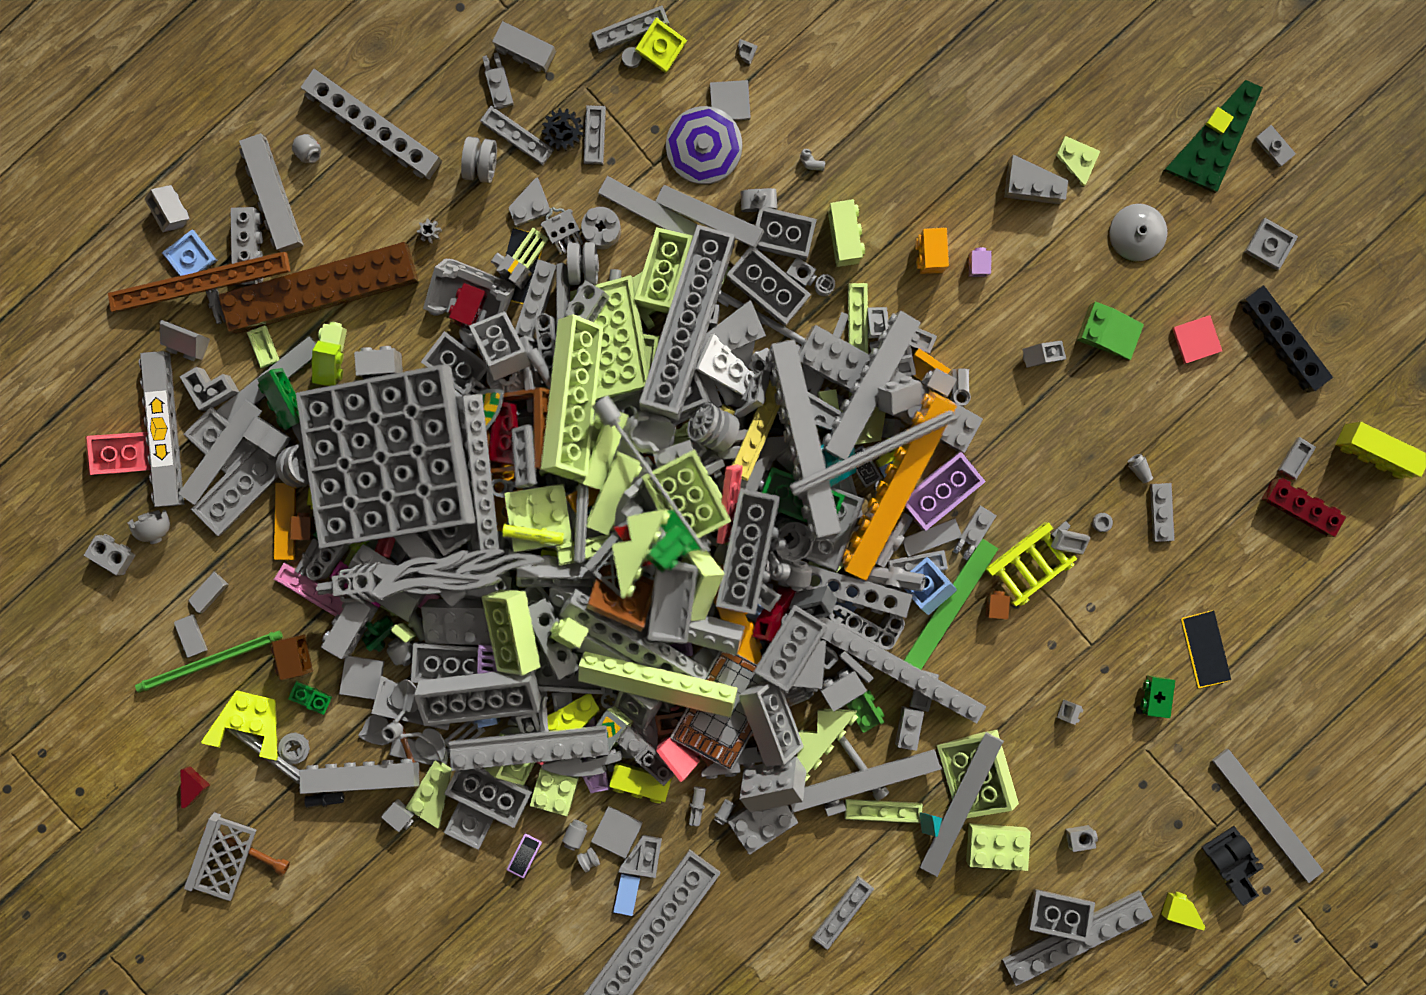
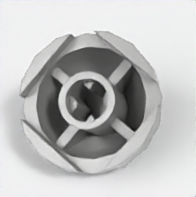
(150, 526)

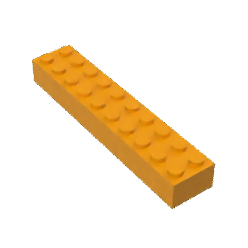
(894, 490)

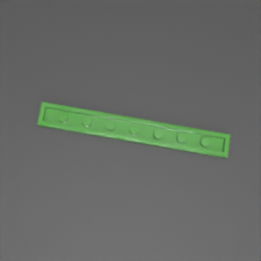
(949, 608)

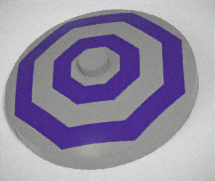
(704, 145)

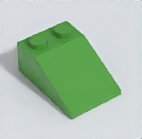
(1110, 330)

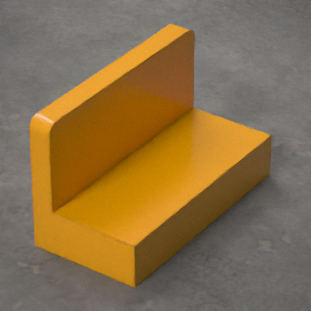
(926, 363)

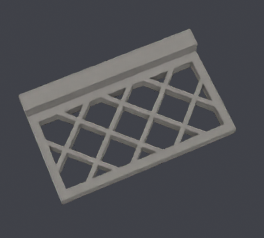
(606, 552)
(206, 848)

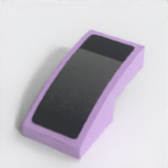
(524, 856)

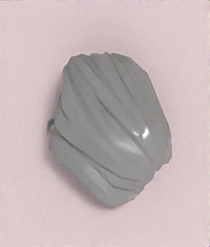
(649, 432)

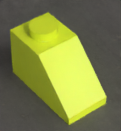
(1182, 910)

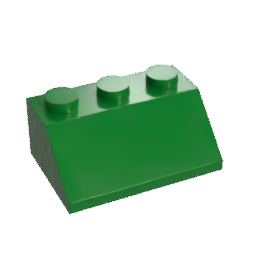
(280, 397)

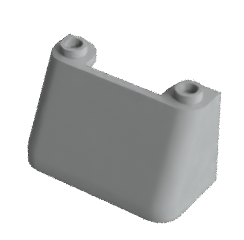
(452, 274)

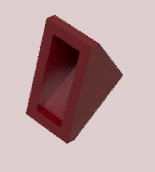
(191, 786)

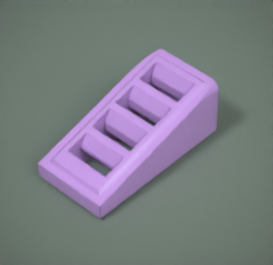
(488, 648)

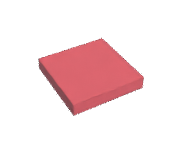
(1197, 339)

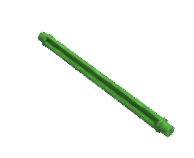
(208, 661)

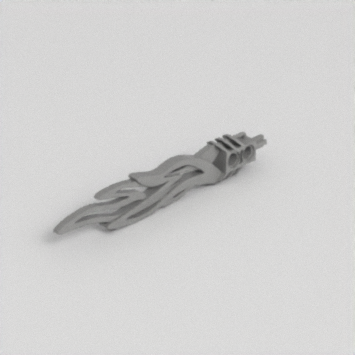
(391, 574)

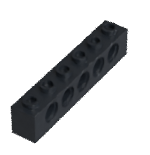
(1273, 312)

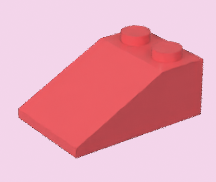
(117, 453)
(677, 757)

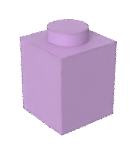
(979, 263)

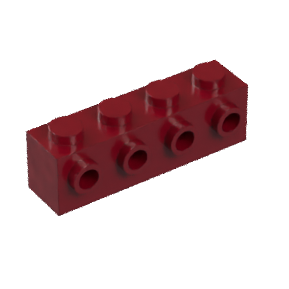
(1303, 507)

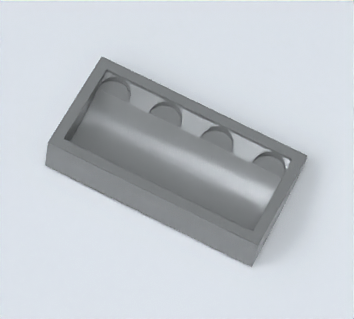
(672, 603)

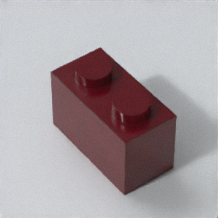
(467, 306)

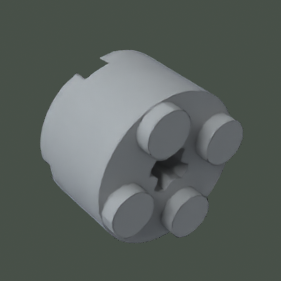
(595, 218)

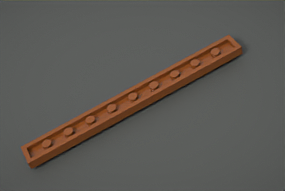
(199, 282)

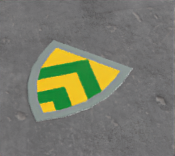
(492, 403)

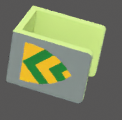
(616, 723)

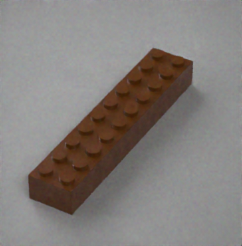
(318, 288)

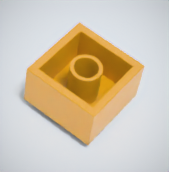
(932, 251)

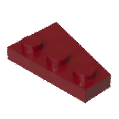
(501, 435)

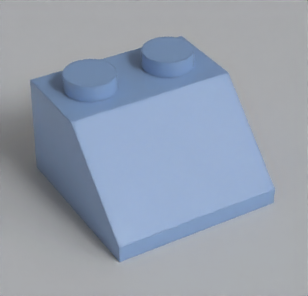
(936, 588)

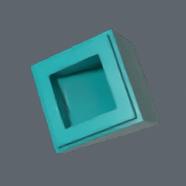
(930, 824)

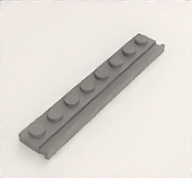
(529, 748)
(1056, 949)

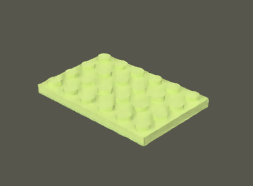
(623, 350)

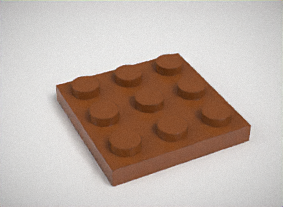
(625, 610)

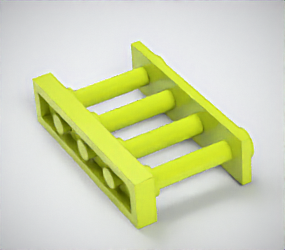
(1012, 556)

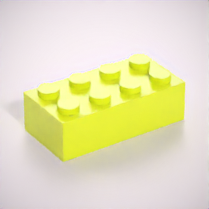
(1382, 450)

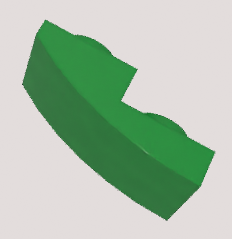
(310, 697)

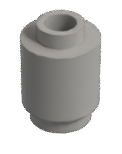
(575, 834)

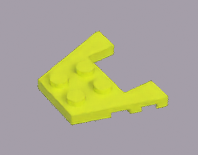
(251, 715)

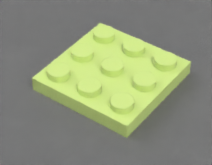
(537, 510)

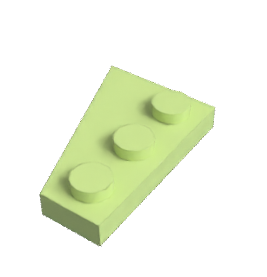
(430, 796)

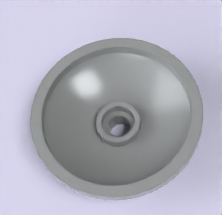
(1128, 239)

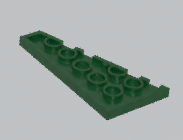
(1210, 153)

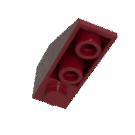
(770, 622)

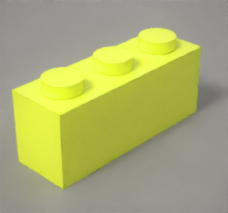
(638, 782)

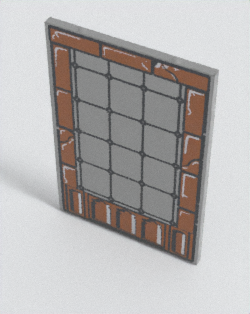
(717, 735)

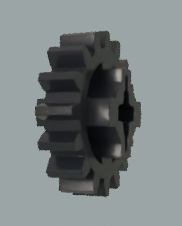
(571, 132)

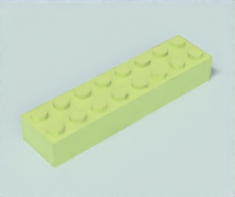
(571, 397)

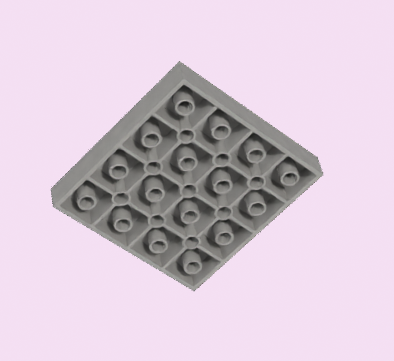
(385, 457)

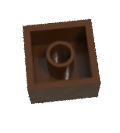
(291, 657)

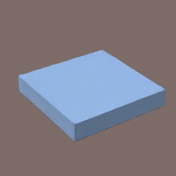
(189, 254)

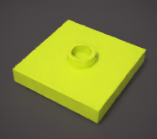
(660, 45)

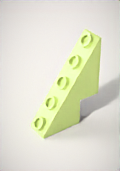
(631, 554)
(816, 743)

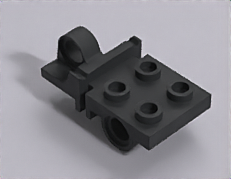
(1235, 862)

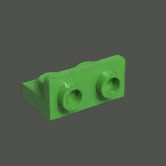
(867, 713)

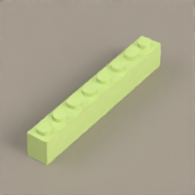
(657, 684)

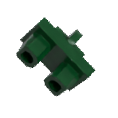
(377, 633)

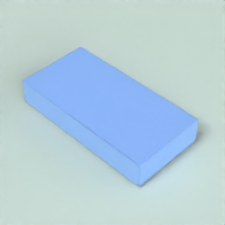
(626, 894)

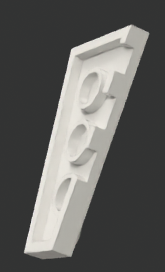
(723, 366)

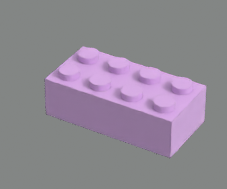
(943, 491)

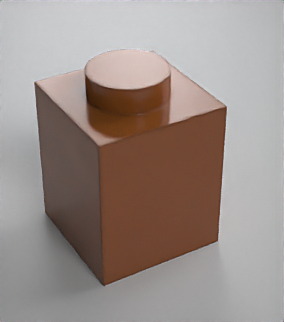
(302, 527)
(997, 605)

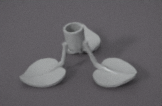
(380, 732)

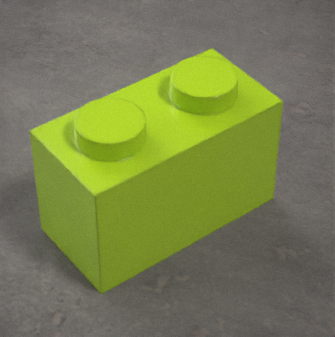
(326, 363)

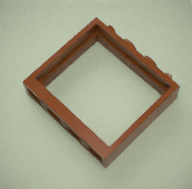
(541, 402)

